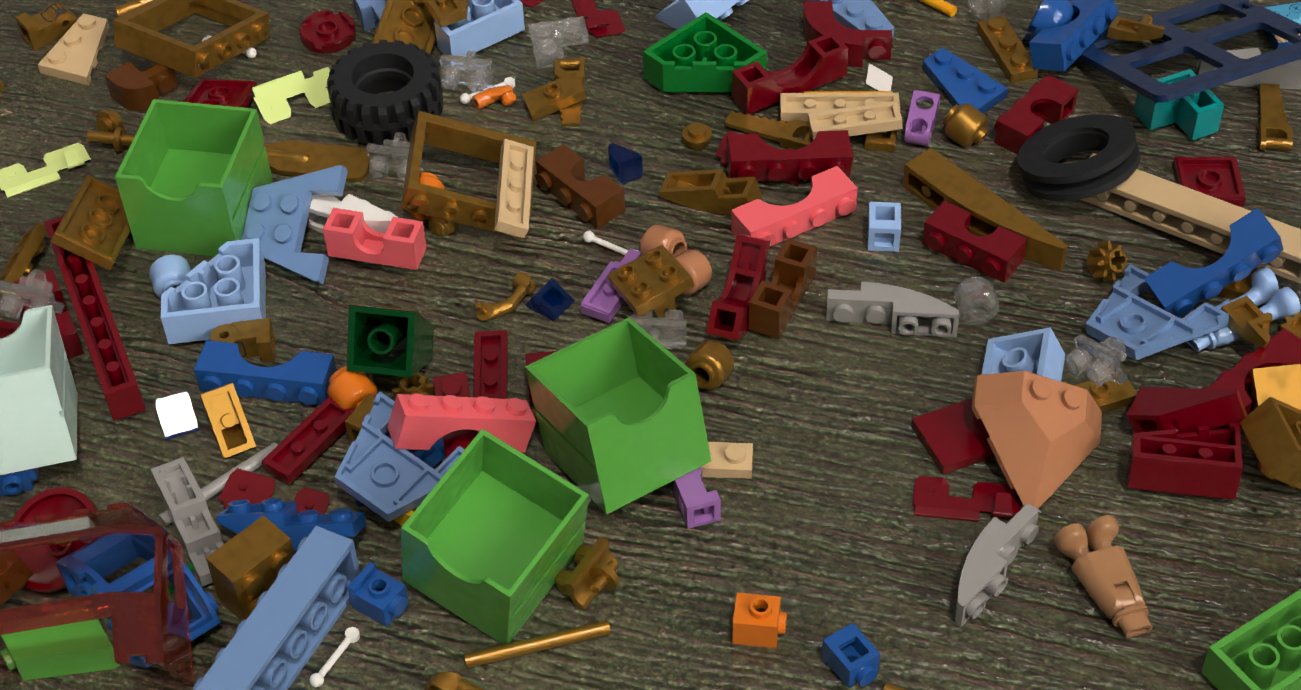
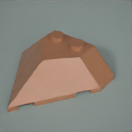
(1036, 429)

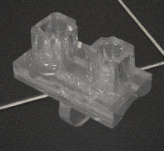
(466, 70)
(391, 154)
(31, 292)
(668, 331)
(1098, 359)

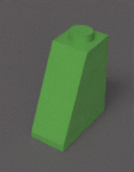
(59, 650)

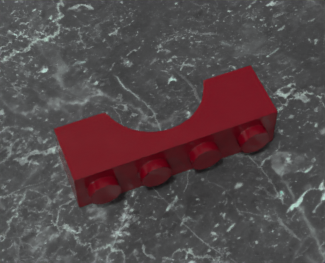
(819, 64)
(752, 157)
(1281, 350)

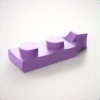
(603, 300)

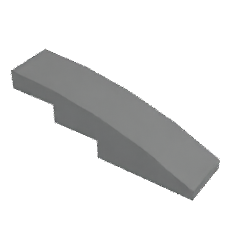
(1286, 75)
(188, 514)

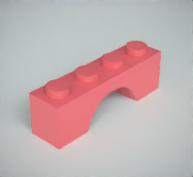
(830, 198)
(423, 419)

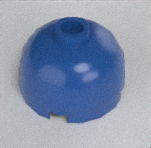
(1049, 15)

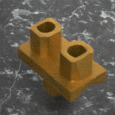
(593, 572)

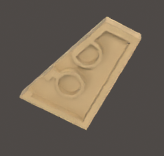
(77, 50)

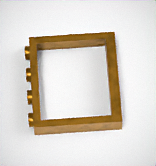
(139, 33)
(463, 139)

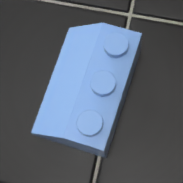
(684, 11)
(1026, 351)

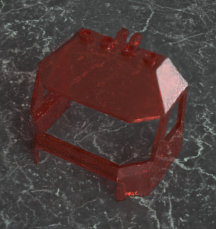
(140, 621)

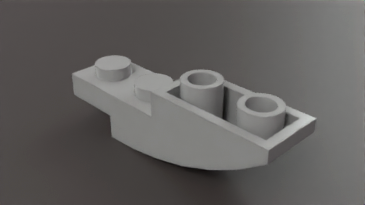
(901, 307)
(988, 561)

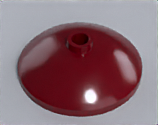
(42, 559)

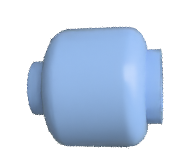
(168, 272)

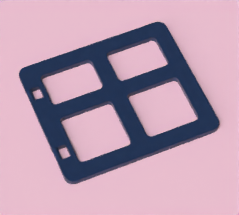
(1199, 45)

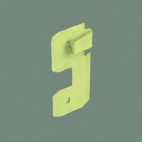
(273, 94)
(16, 180)

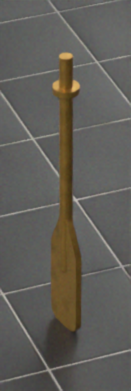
(284, 157)

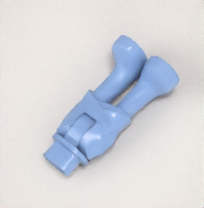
(1263, 291)

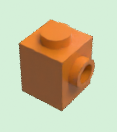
(758, 620)

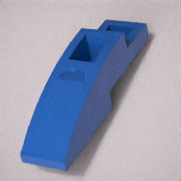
(285, 516)

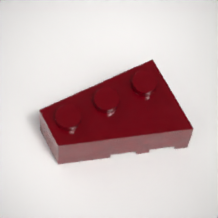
(1187, 463)

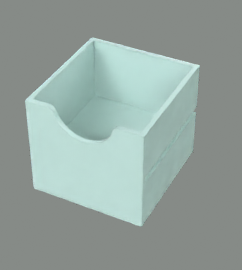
(36, 395)

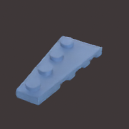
(860, 15)

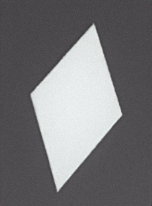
(878, 79)

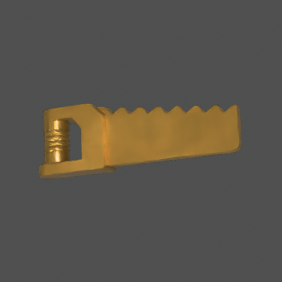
(572, 114)
(1273, 127)
(771, 129)

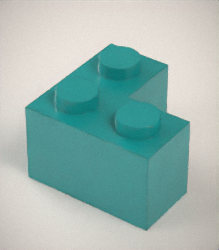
(1195, 114)

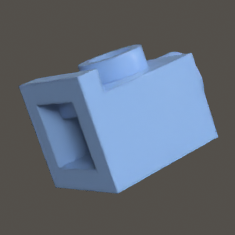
(884, 226)

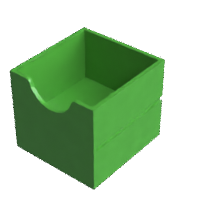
(192, 176)
(619, 414)
(493, 536)

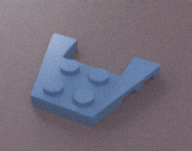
(280, 217)
(1144, 325)
(386, 477)

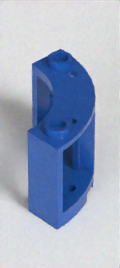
(88, 565)

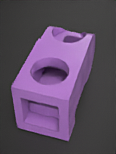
(920, 119)
(694, 502)

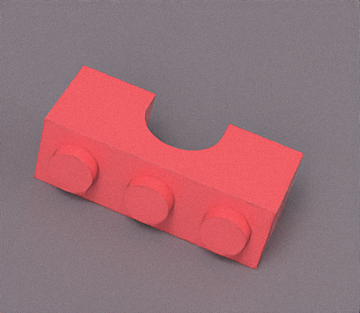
(352, 239)

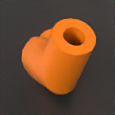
(494, 94)

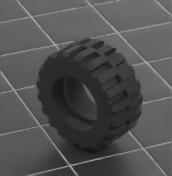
(377, 69)

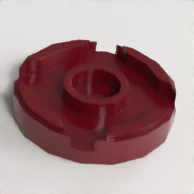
(327, 31)

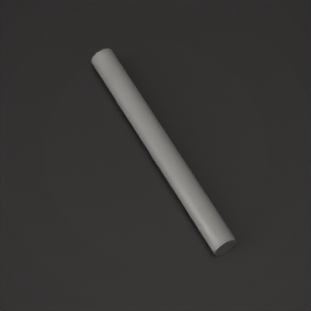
(218, 484)

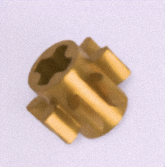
(1106, 261)
(416, 384)

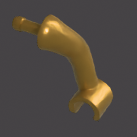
(523, 285)

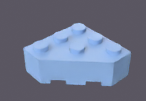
(485, 25)
(217, 293)

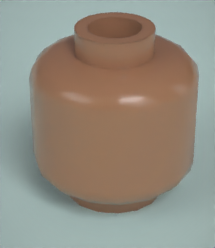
(659, 234)
(698, 267)

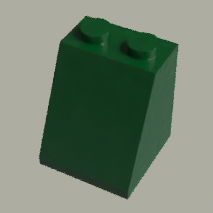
(388, 340)

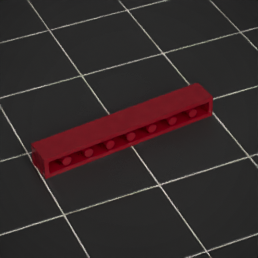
(98, 330)

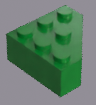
(699, 57)

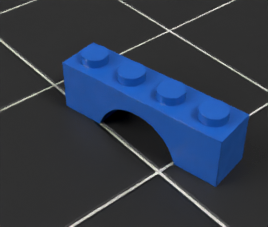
(1062, 45)
(1251, 244)
(298, 380)

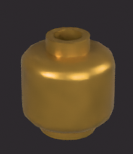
(966, 125)
(711, 364)

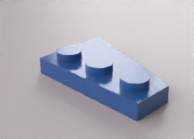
(963, 81)

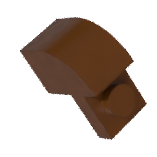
(136, 88)

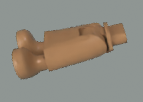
(1106, 573)

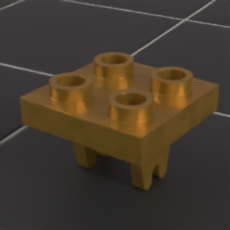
(651, 282)

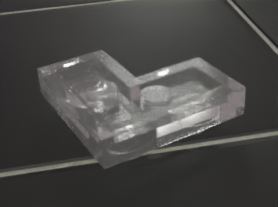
(550, 37)

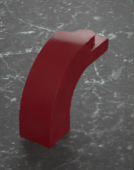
(861, 44)
(731, 310)

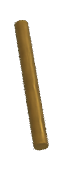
(537, 644)

